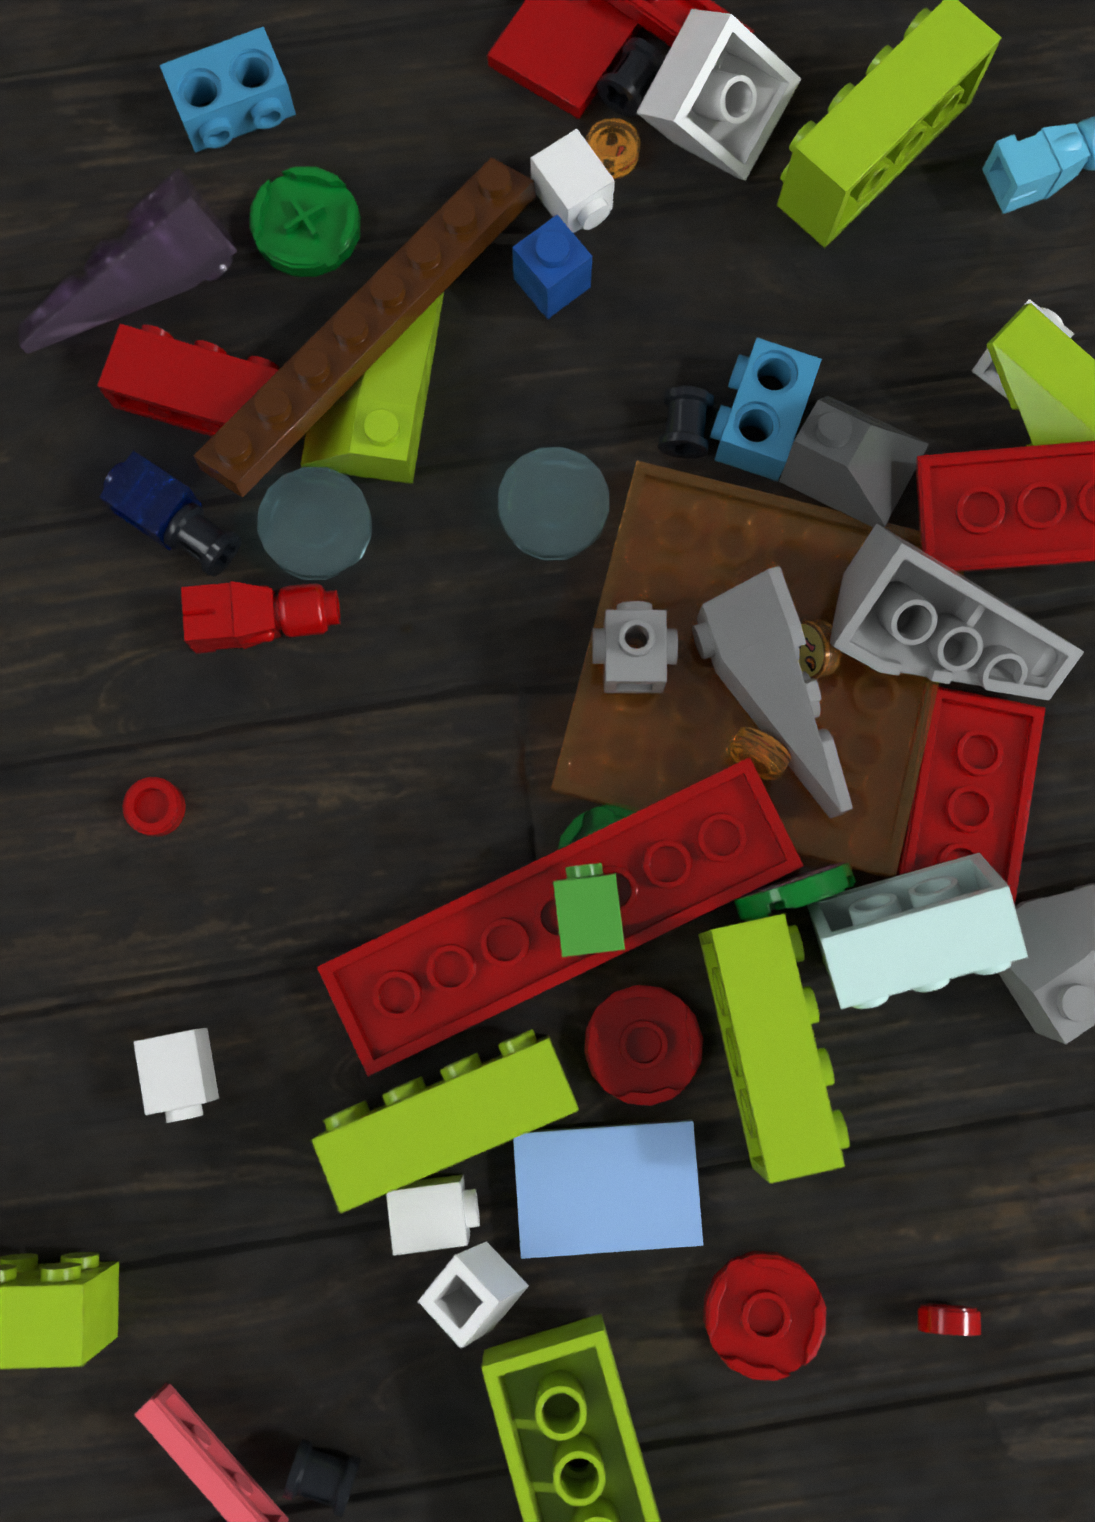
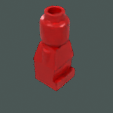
(252, 614)

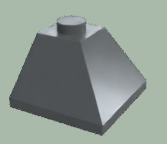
(852, 461)

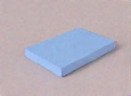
(607, 1189)

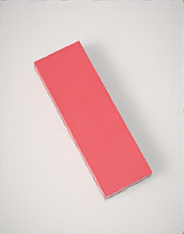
(206, 1459)

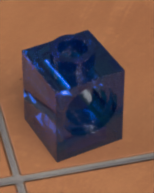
(145, 496)

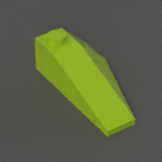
(1045, 378)
(380, 417)

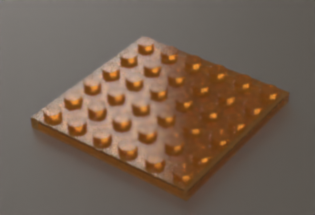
(680, 548)

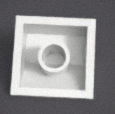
(719, 92)

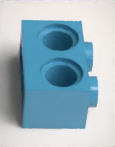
(223, 77)
(771, 411)

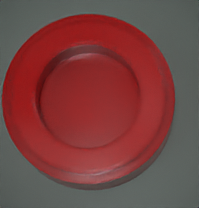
(154, 806)
(949, 1319)

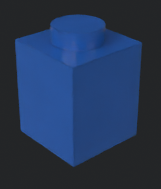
(552, 266)

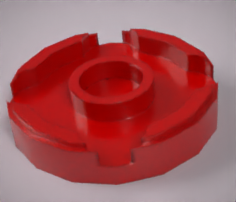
(643, 1045)
(764, 1315)

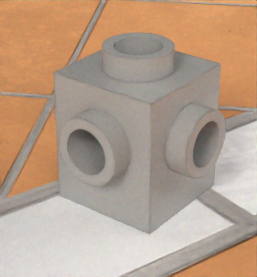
(631, 668)

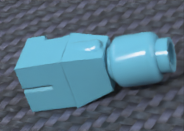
(1039, 164)

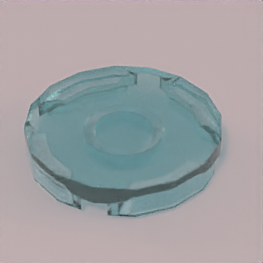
(553, 503)
(314, 523)

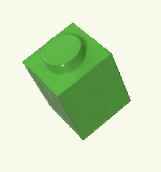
(588, 911)

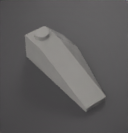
(926, 620)
(755, 652)
(1059, 974)

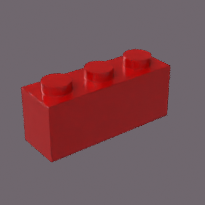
(179, 381)

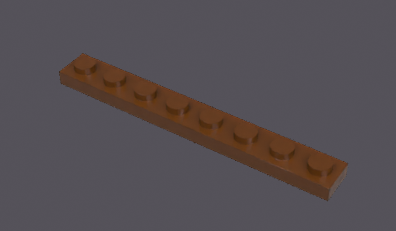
(364, 328)

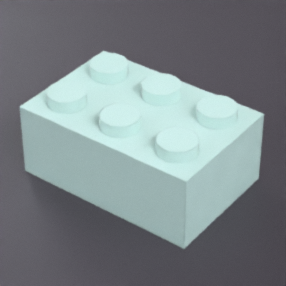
(917, 931)

